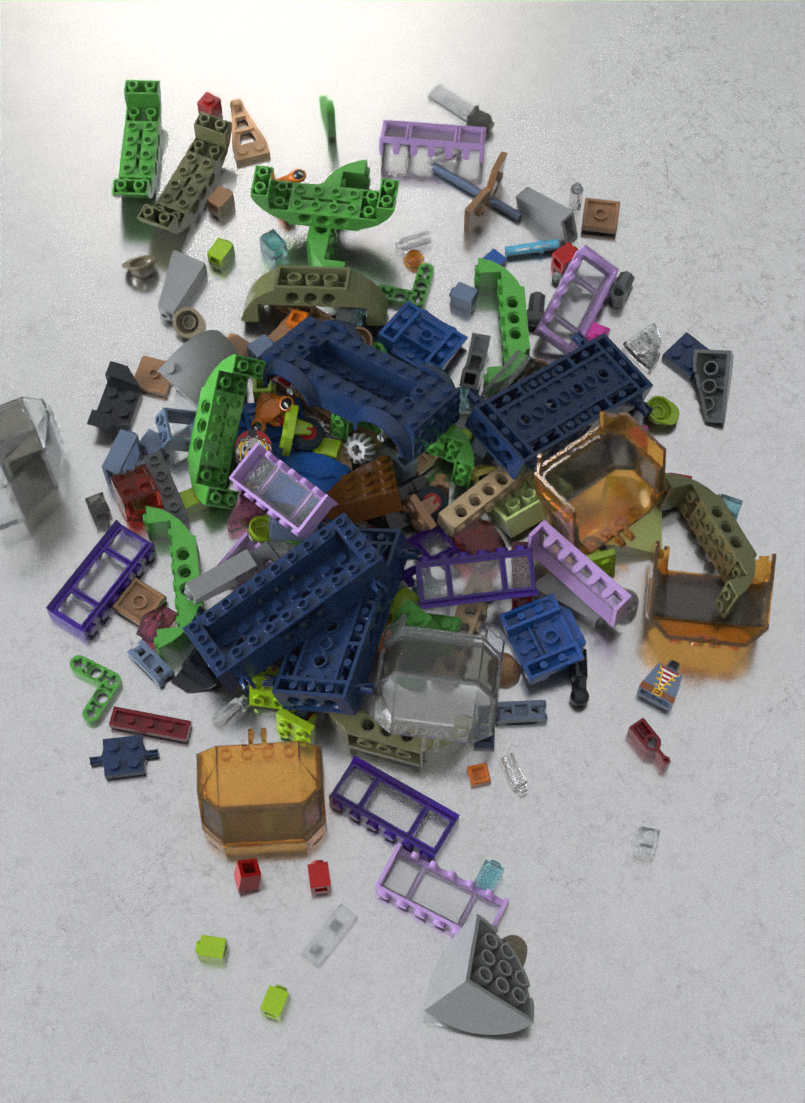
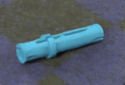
(552, 245)

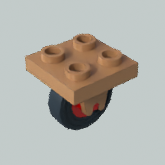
(424, 507)

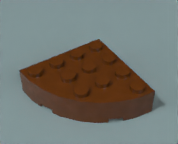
(367, 492)

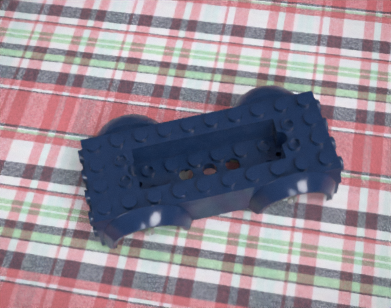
(411, 401)

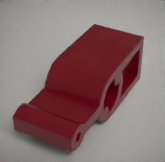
(642, 735)

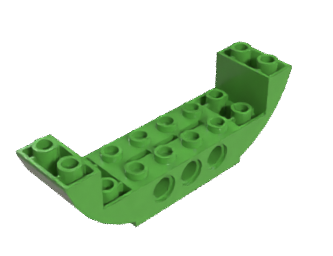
(140, 140)
(323, 204)
(321, 240)
(511, 308)
(217, 429)
(452, 446)
(184, 567)

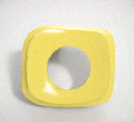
(481, 470)

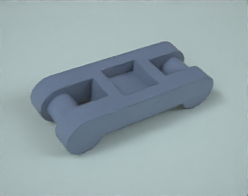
(150, 662)
(521, 711)

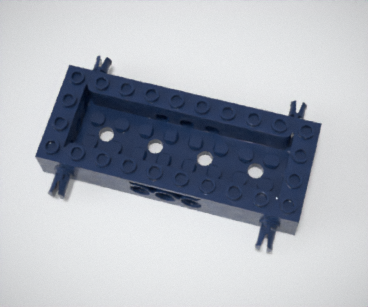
(596, 368)
(288, 603)
(348, 649)

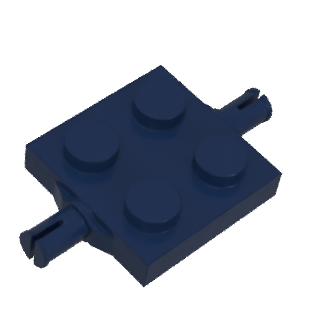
(124, 756)

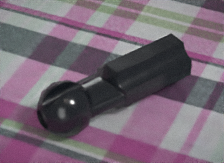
(578, 675)

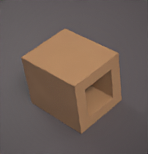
(221, 201)

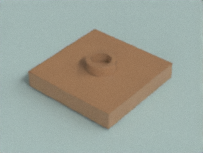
(497, 172)
(477, 209)
(600, 215)
(150, 379)
(138, 600)

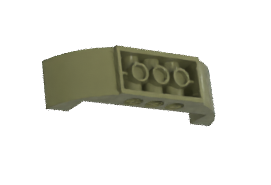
(192, 178)
(316, 287)
(717, 534)
(365, 734)

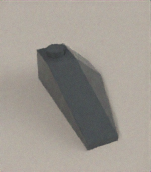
(713, 380)

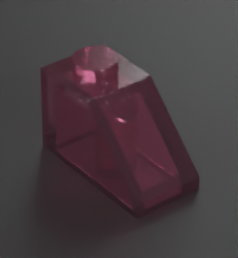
(243, 513)
(158, 618)

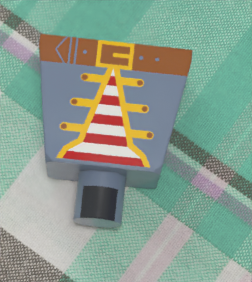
(662, 684)

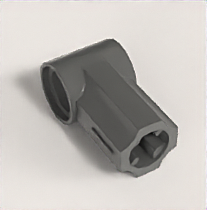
(621, 289)
(536, 308)

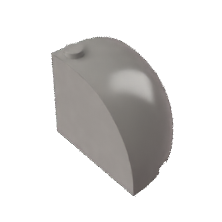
(195, 361)
(480, 983)

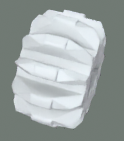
(364, 445)

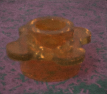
(414, 254)

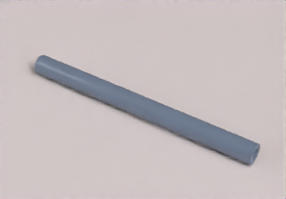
(475, 191)

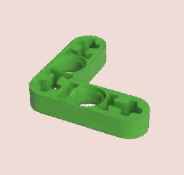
(328, 115)
(411, 295)
(103, 687)

